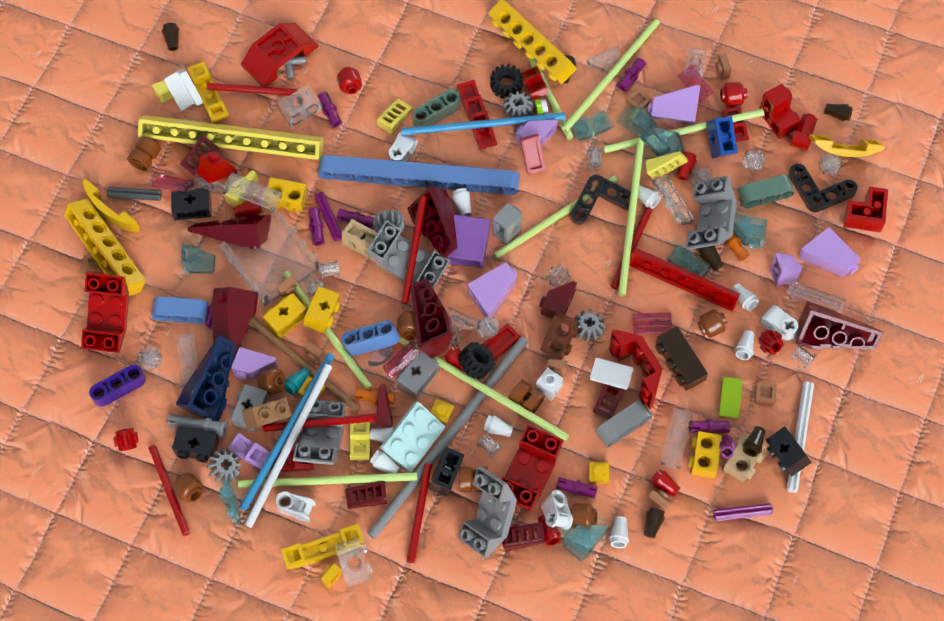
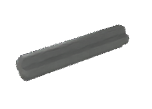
(134, 193)

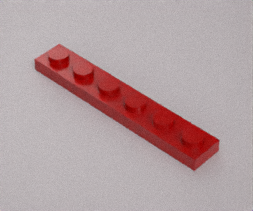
(684, 279)

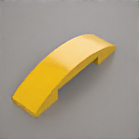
(211, 100)
(865, 148)
(122, 221)
(320, 549)

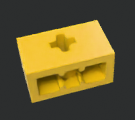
(321, 310)
(277, 321)

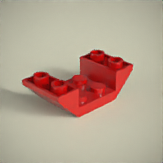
(275, 50)
(106, 312)
(627, 344)
(532, 466)

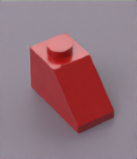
(214, 167)

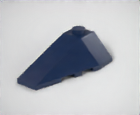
(207, 386)

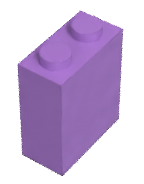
(472, 241)

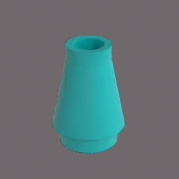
(296, 380)

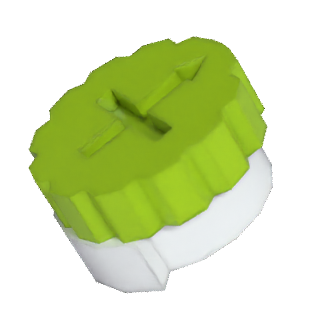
(540, 107)

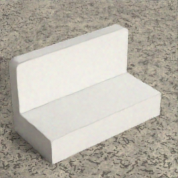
(182, 89)
(611, 373)

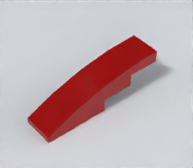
(476, 111)

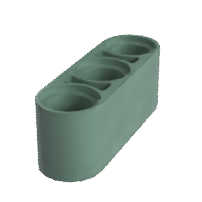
(439, 102)
(766, 191)

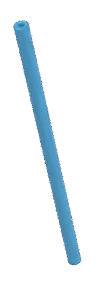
(480, 124)
(282, 439)

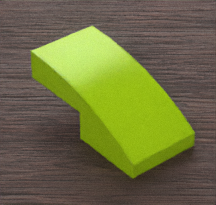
(730, 397)

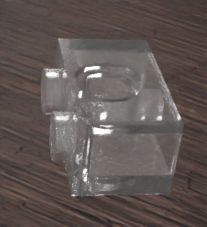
(296, 114)
(352, 574)

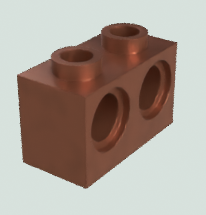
(555, 333)

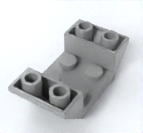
(715, 214)
(392, 254)
(323, 443)
(492, 516)

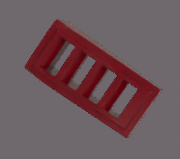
(193, 151)
(602, 396)
(384, 413)
(367, 502)
(512, 541)

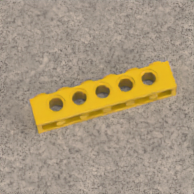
(560, 71)
(103, 244)

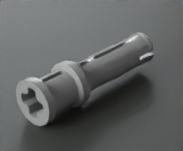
(204, 425)

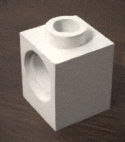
(549, 384)

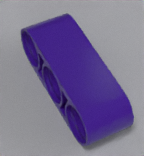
(107, 385)

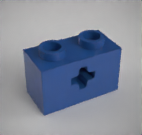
(721, 137)

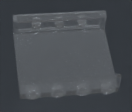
(264, 267)

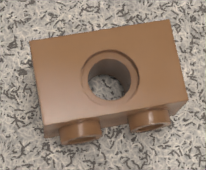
(266, 413)

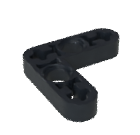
(601, 191)
(815, 194)

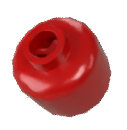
(349, 80)
(733, 94)

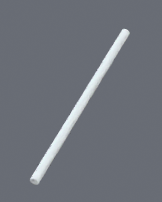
(288, 445)

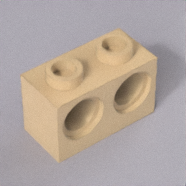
(358, 237)
(741, 458)

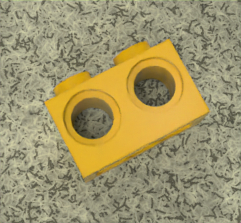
(289, 190)
(709, 455)

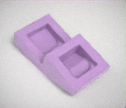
(248, 451)

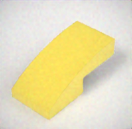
(360, 441)

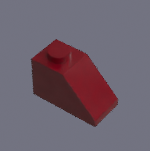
(558, 299)

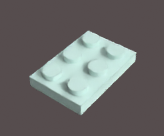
(412, 437)

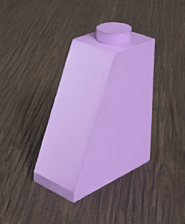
(676, 106)
(830, 254)
(492, 289)

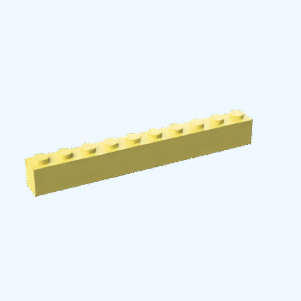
(231, 137)

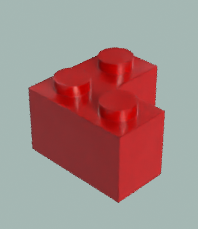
(778, 111)
(868, 214)

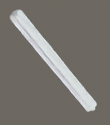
(801, 429)

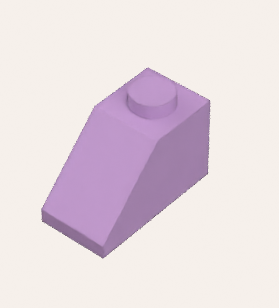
(543, 128)
(784, 269)
(250, 363)

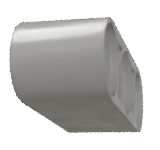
(623, 423)

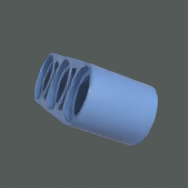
(179, 310)
(370, 338)

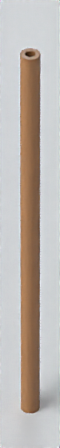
(303, 363)

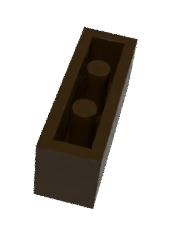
(681, 358)

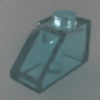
(662, 141)
(750, 230)
(584, 539)

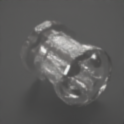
(594, 158)
(329, 269)
(803, 356)
(489, 445)

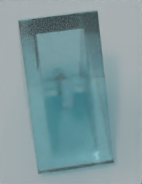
(636, 120)
(196, 260)

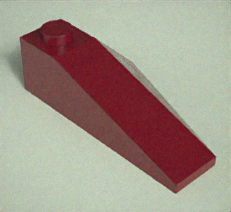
(438, 220)
(243, 233)
(232, 312)
(431, 320)
(826, 328)

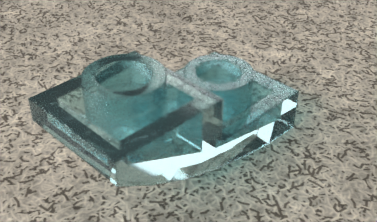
(593, 126)
(686, 260)
(230, 498)

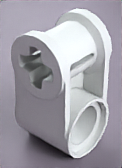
(402, 148)
(780, 321)
(298, 508)
(557, 510)

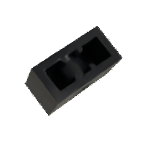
(191, 204)
(187, 437)
(782, 442)
(446, 471)

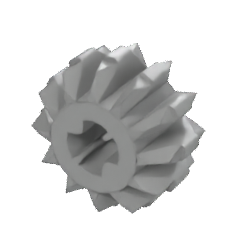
(518, 105)
(393, 217)
(596, 325)
(218, 471)

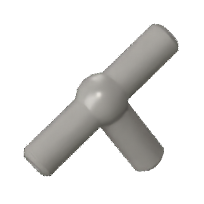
(288, 65)

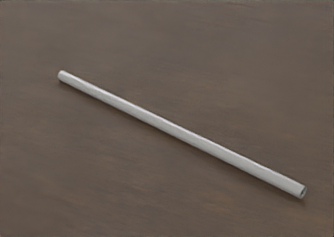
(447, 438)

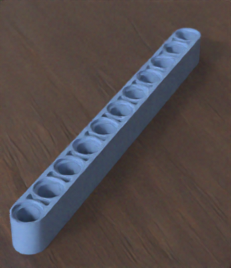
(418, 174)

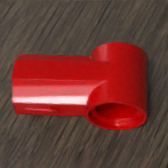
(801, 135)

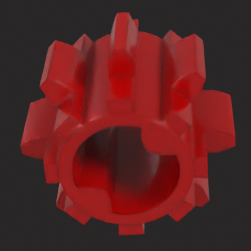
(770, 342)
(125, 439)

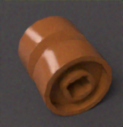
(143, 154)
(522, 391)
(467, 477)

